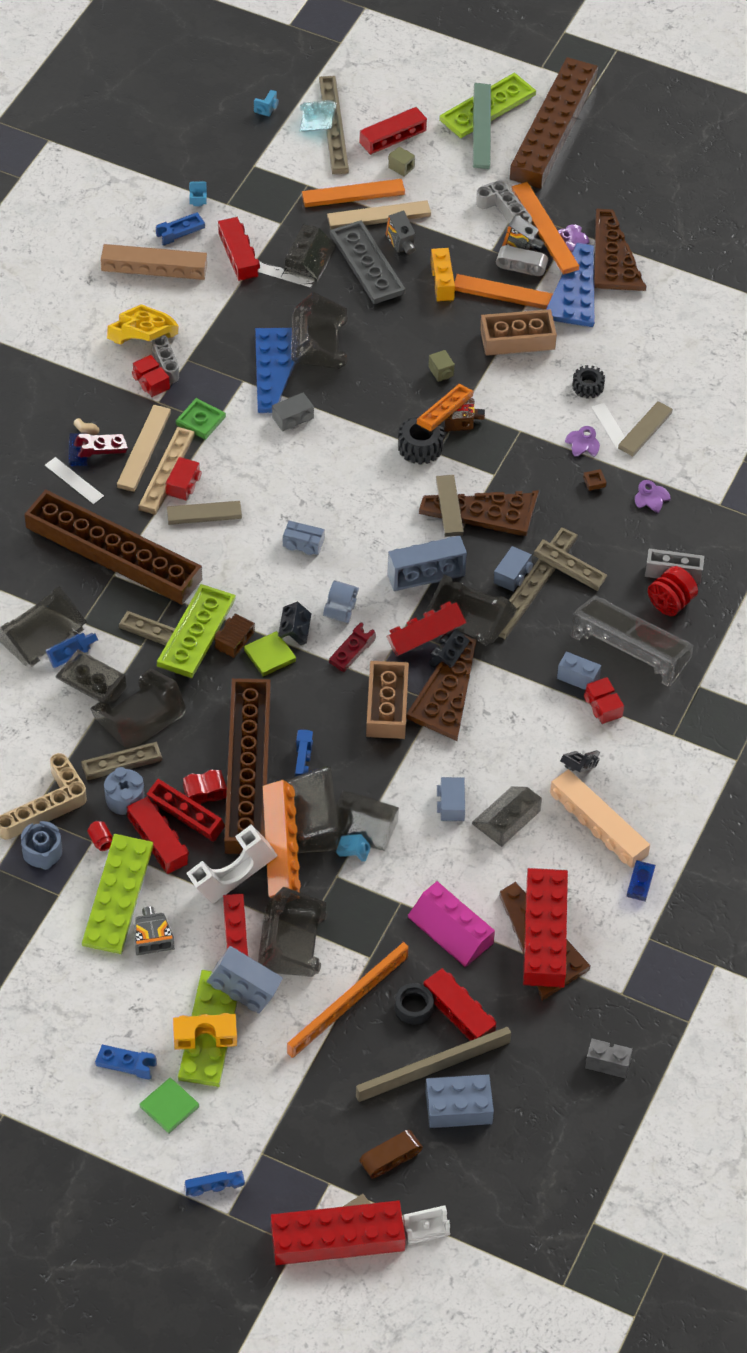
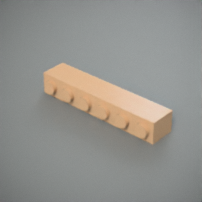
(599, 818)

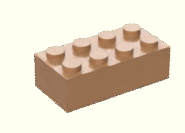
(518, 332)
(387, 699)

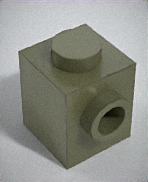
(401, 161)
(441, 365)

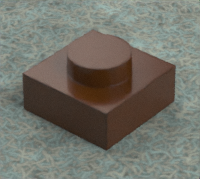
(594, 479)

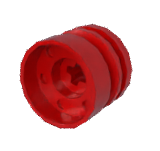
(672, 590)

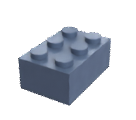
(244, 979)
(459, 1101)

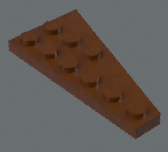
(613, 257)
(490, 510)
(444, 696)
(514, 902)

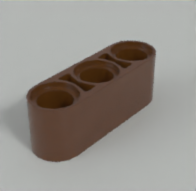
(390, 1154)

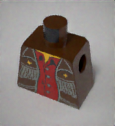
(464, 417)

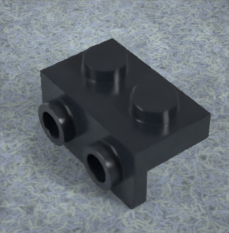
(295, 622)
(450, 648)
(580, 762)

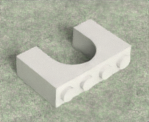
(219, 882)

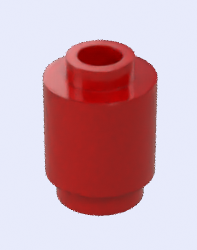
(100, 835)

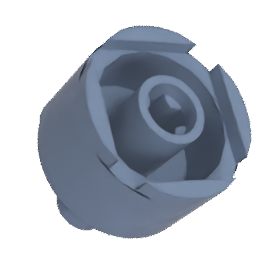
(341, 601)
(123, 789)
(41, 844)

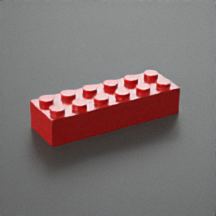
(545, 927)
(337, 1232)

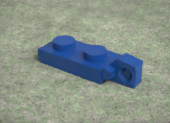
(64, 651)
(214, 1182)

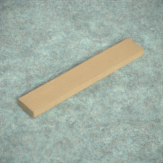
(378, 214)
(143, 448)
(157, 490)

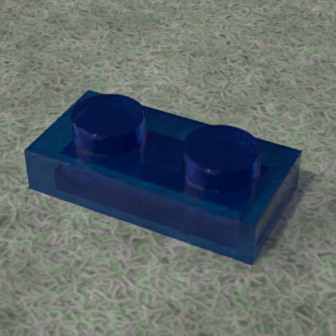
(74, 459)
(641, 880)

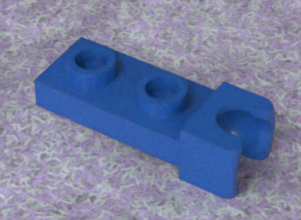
(179, 228)
(304, 748)
(126, 1061)

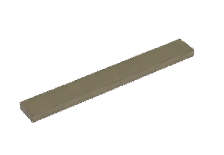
(335, 136)
(536, 580)
(433, 1064)

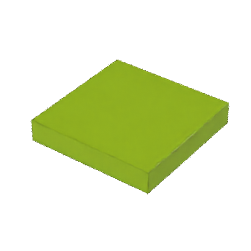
(269, 653)

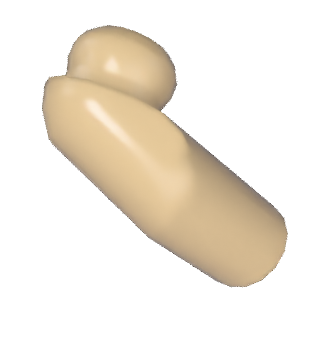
(89, 428)

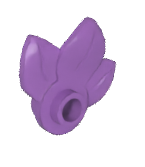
(573, 235)
(583, 443)
(652, 498)

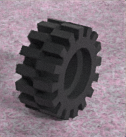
(588, 374)

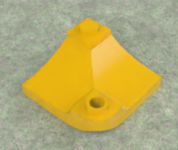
(143, 324)

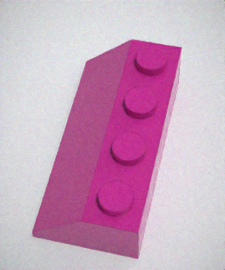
(452, 924)

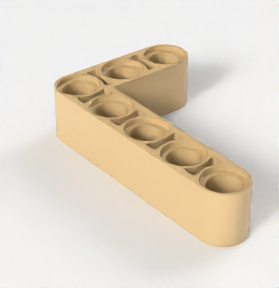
(69, 785)

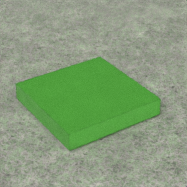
(201, 418)
(169, 1105)

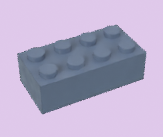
(426, 563)

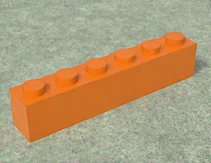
(281, 835)

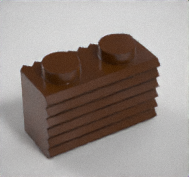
(234, 635)

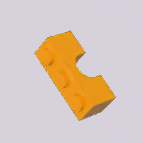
(443, 274)
(220, 1026)

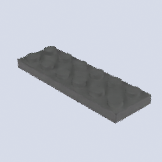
(367, 262)

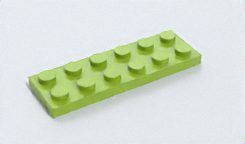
(504, 97)
(196, 631)
(117, 894)
(206, 1061)

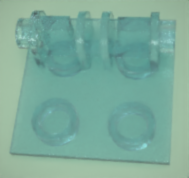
(317, 115)

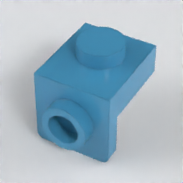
(266, 106)
(198, 193)
(354, 845)

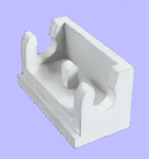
(426, 1224)

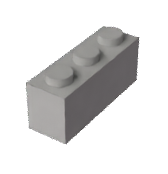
(660, 561)

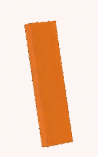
(445, 407)

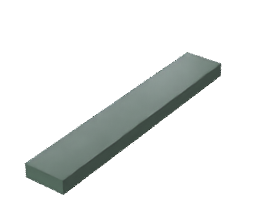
(481, 125)

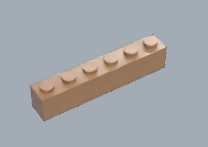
(154, 261)

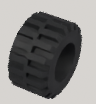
(418, 450)

